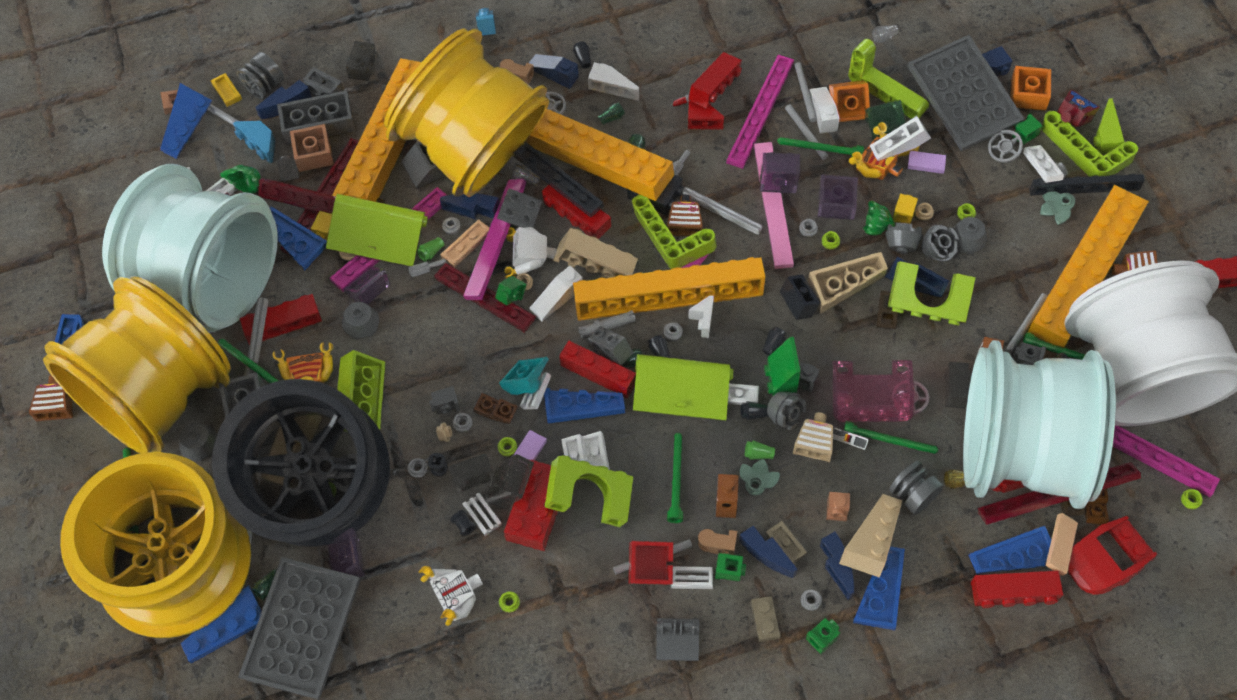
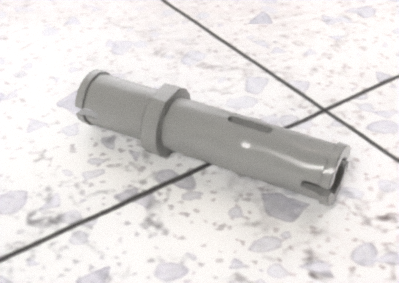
(608, 323)

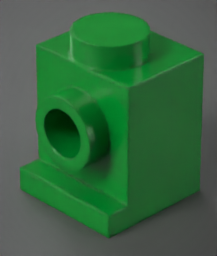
(1028, 129)
(510, 290)
(730, 561)
(821, 641)

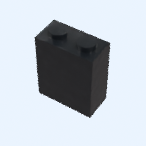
(667, 197)

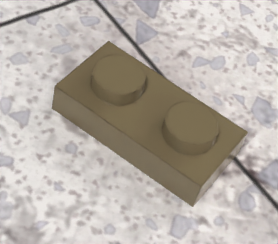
(787, 542)
(765, 619)

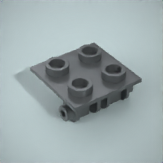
(519, 209)
(677, 639)

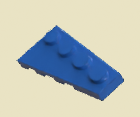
(184, 118)
(297, 240)
(570, 406)
(1016, 553)
(882, 594)
(233, 623)

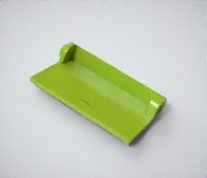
(367, 223)
(681, 387)

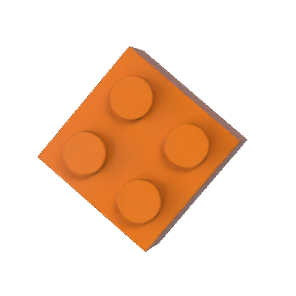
(1031, 87)

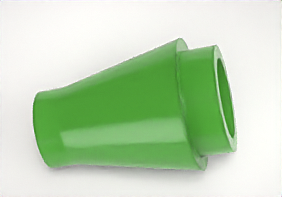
(429, 249)
(757, 450)

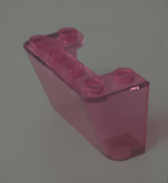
(873, 396)

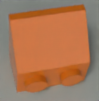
(850, 99)

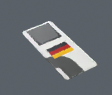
(850, 438)

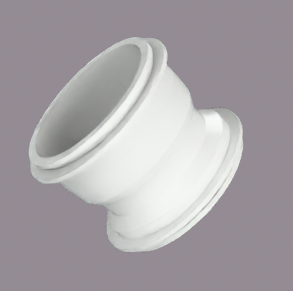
(1158, 340)

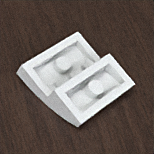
(587, 448)

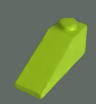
(1109, 131)

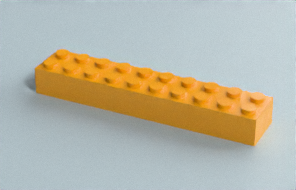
(375, 153)
(602, 154)
(1089, 262)
(669, 288)

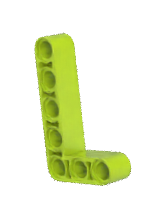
(882, 85)
(1082, 152)
(674, 253)

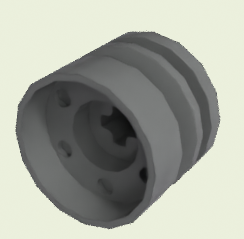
(260, 75)
(912, 483)

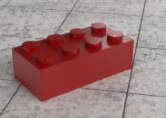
(529, 519)

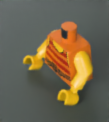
(870, 166)
(309, 367)

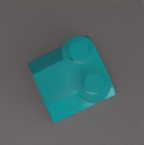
(524, 376)

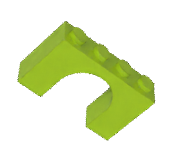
(953, 309)
(614, 486)

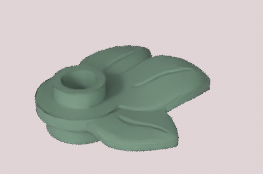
(1056, 207)
(758, 475)

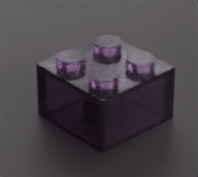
(779, 172)
(837, 197)

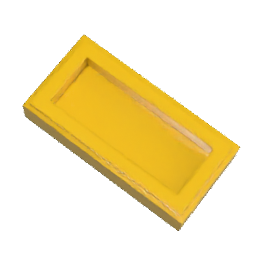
(226, 89)

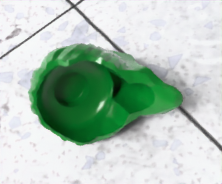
(243, 178)
(877, 219)

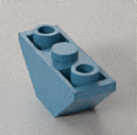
(485, 21)
(257, 137)

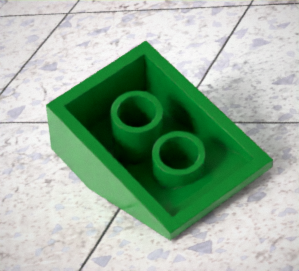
(783, 369)

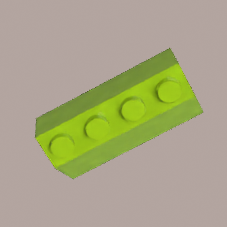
(363, 382)

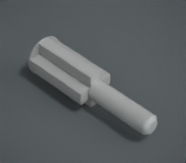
(678, 165)
(424, 267)

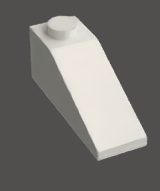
(610, 81)
(825, 110)
(901, 139)
(556, 294)

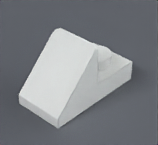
(703, 313)

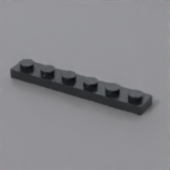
(558, 179)
(1087, 184)

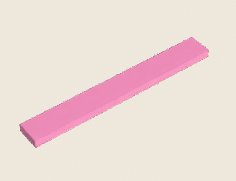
(775, 217)

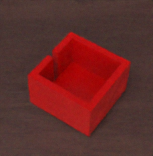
(649, 561)

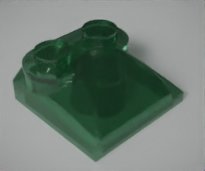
(888, 113)

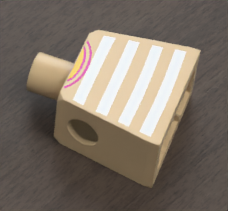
(815, 439)

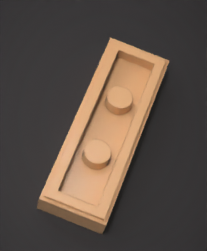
(465, 243)
(1061, 544)

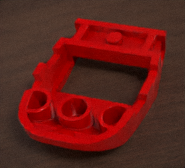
(1094, 567)

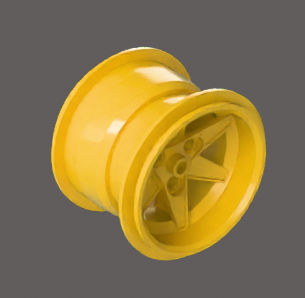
(465, 111)
(138, 364)
(187, 589)

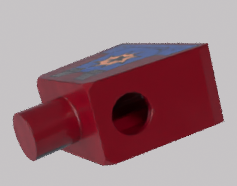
(1077, 109)

